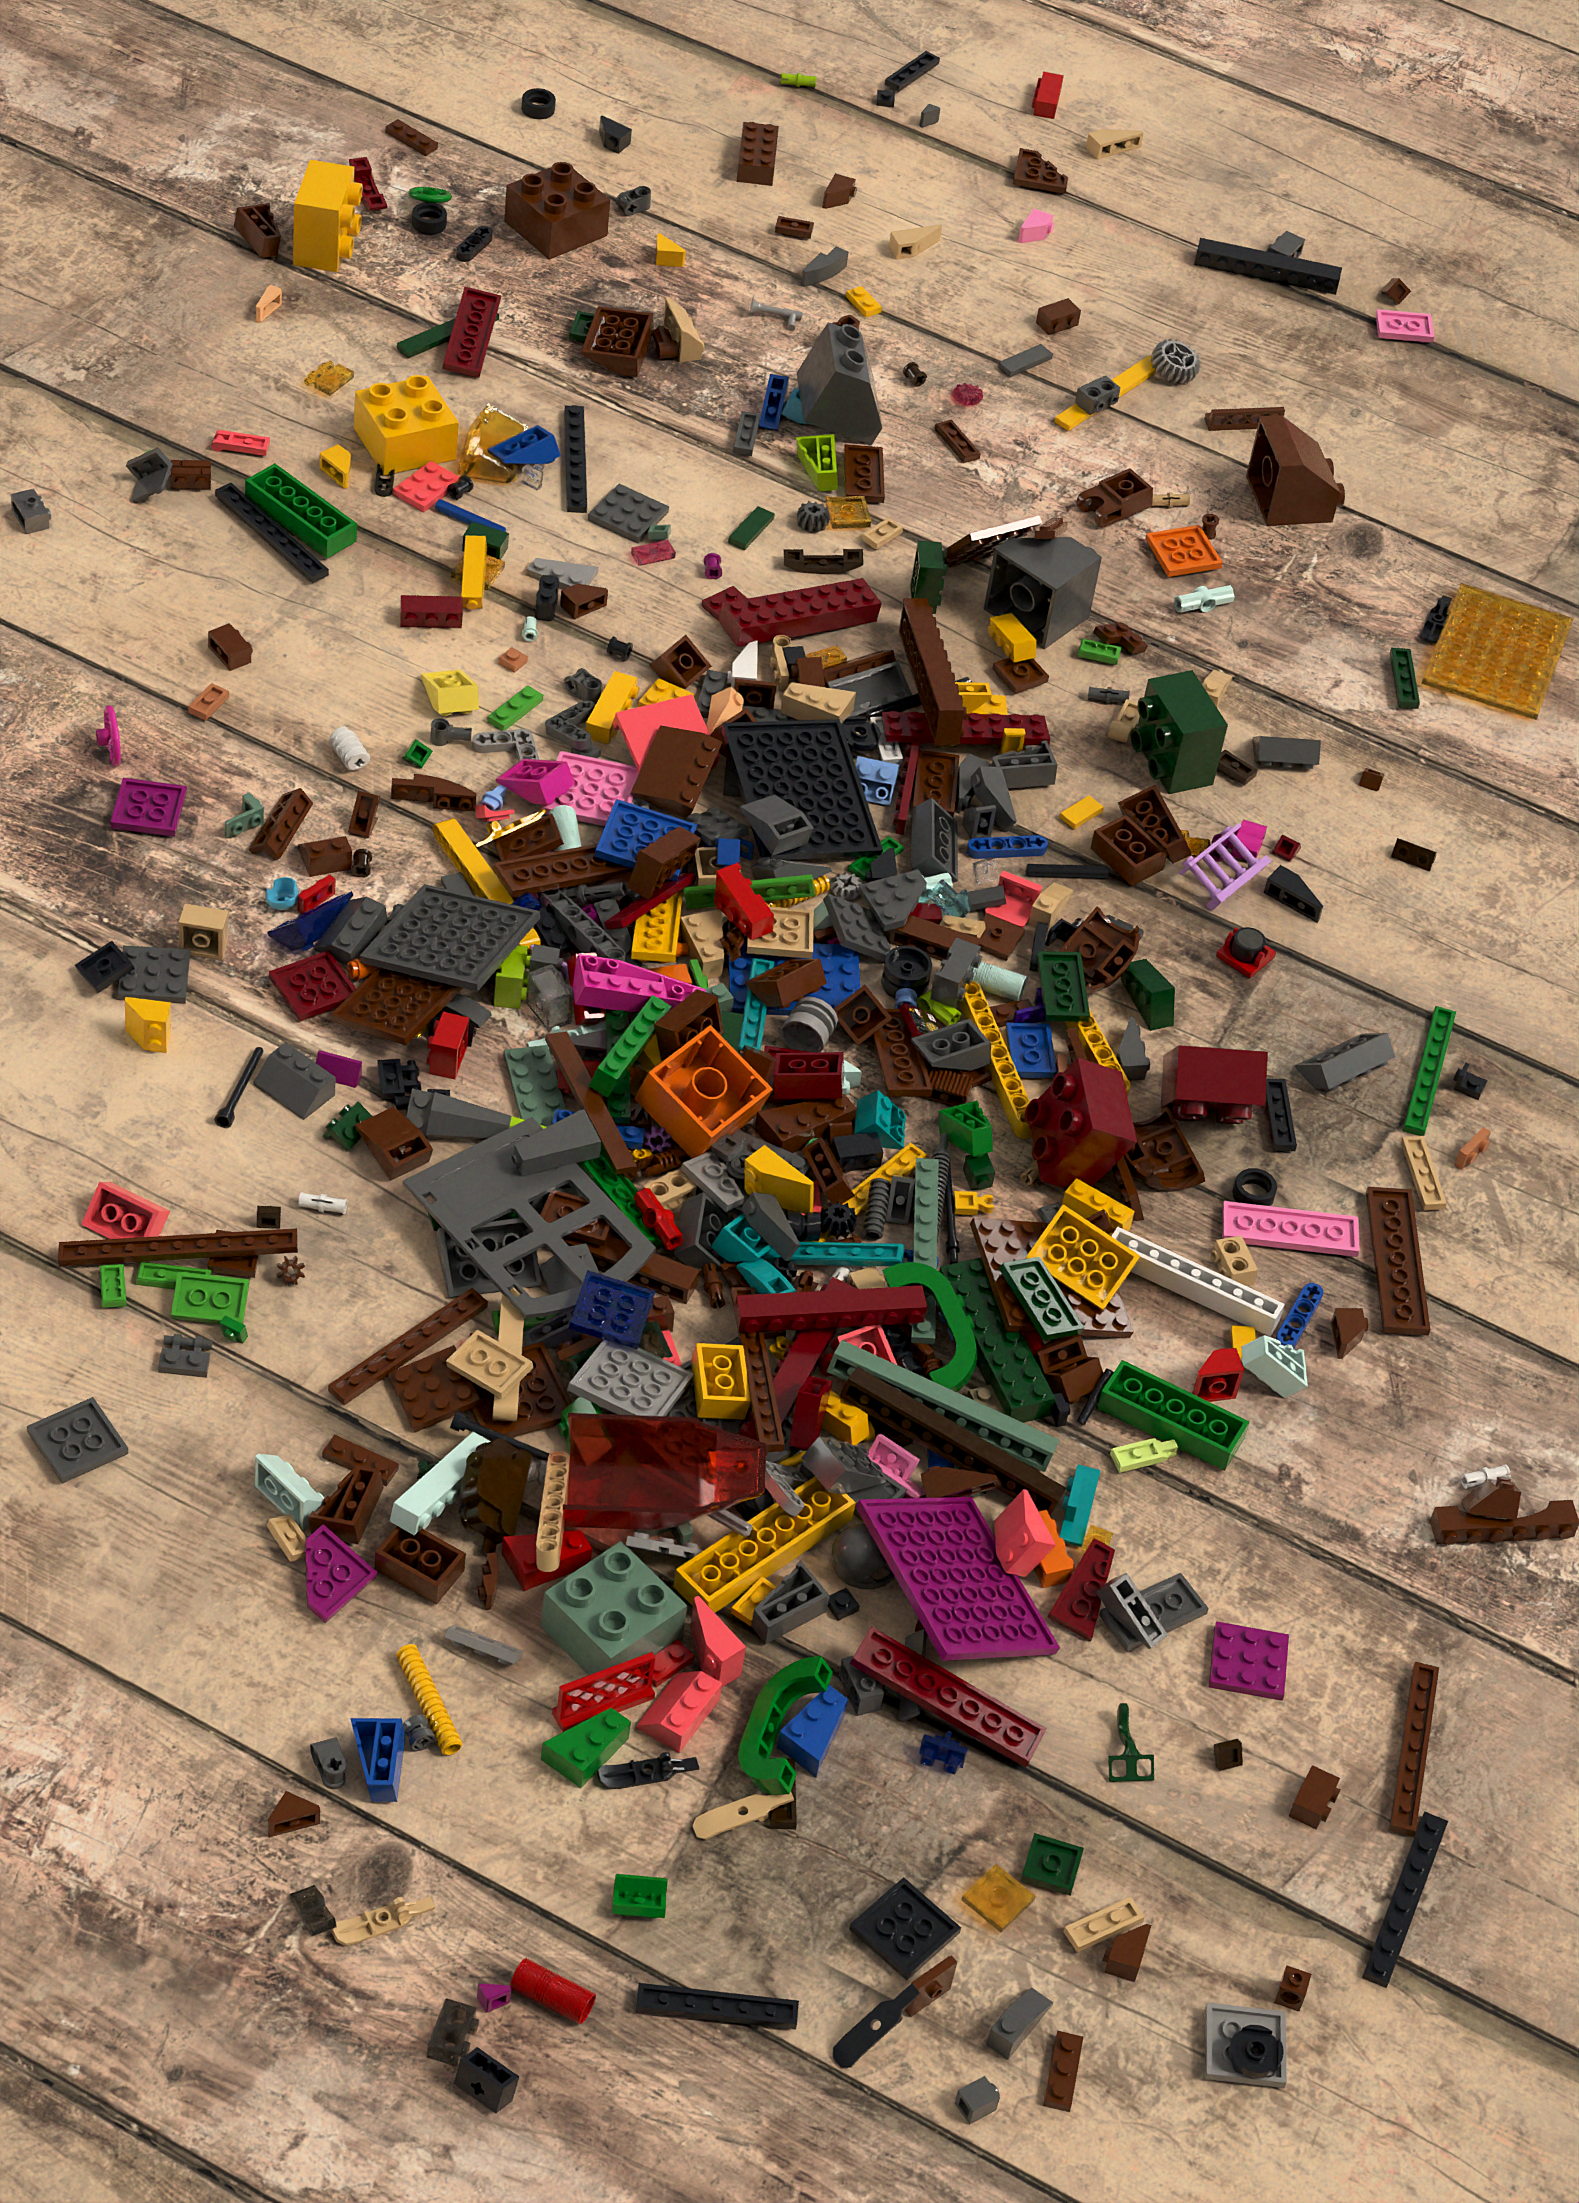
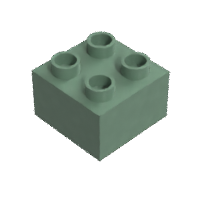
(612, 1611)

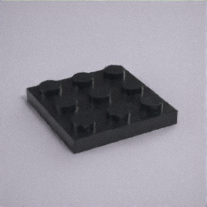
(905, 1928)

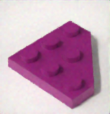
(333, 1573)

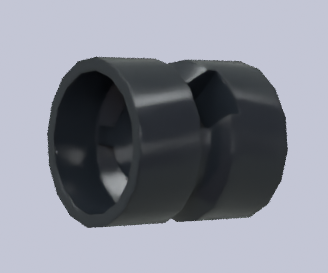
(806, 1225)

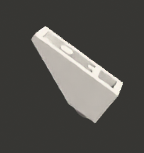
(744, 665)

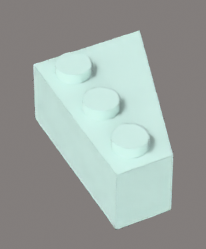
(1276, 1365)

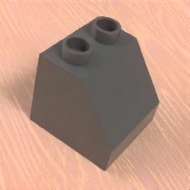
(839, 385)
(1043, 585)

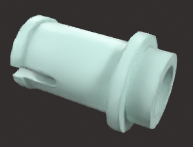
(529, 632)

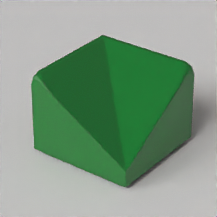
(417, 753)

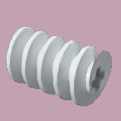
(349, 749)

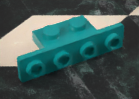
(1078, 1504)

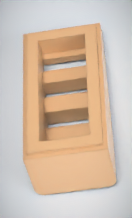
(268, 303)

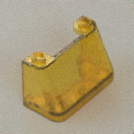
(486, 431)

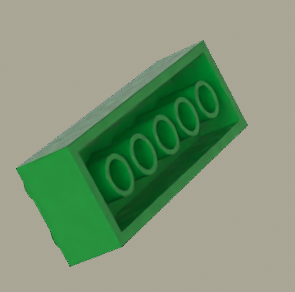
(301, 510)
(1173, 1414)

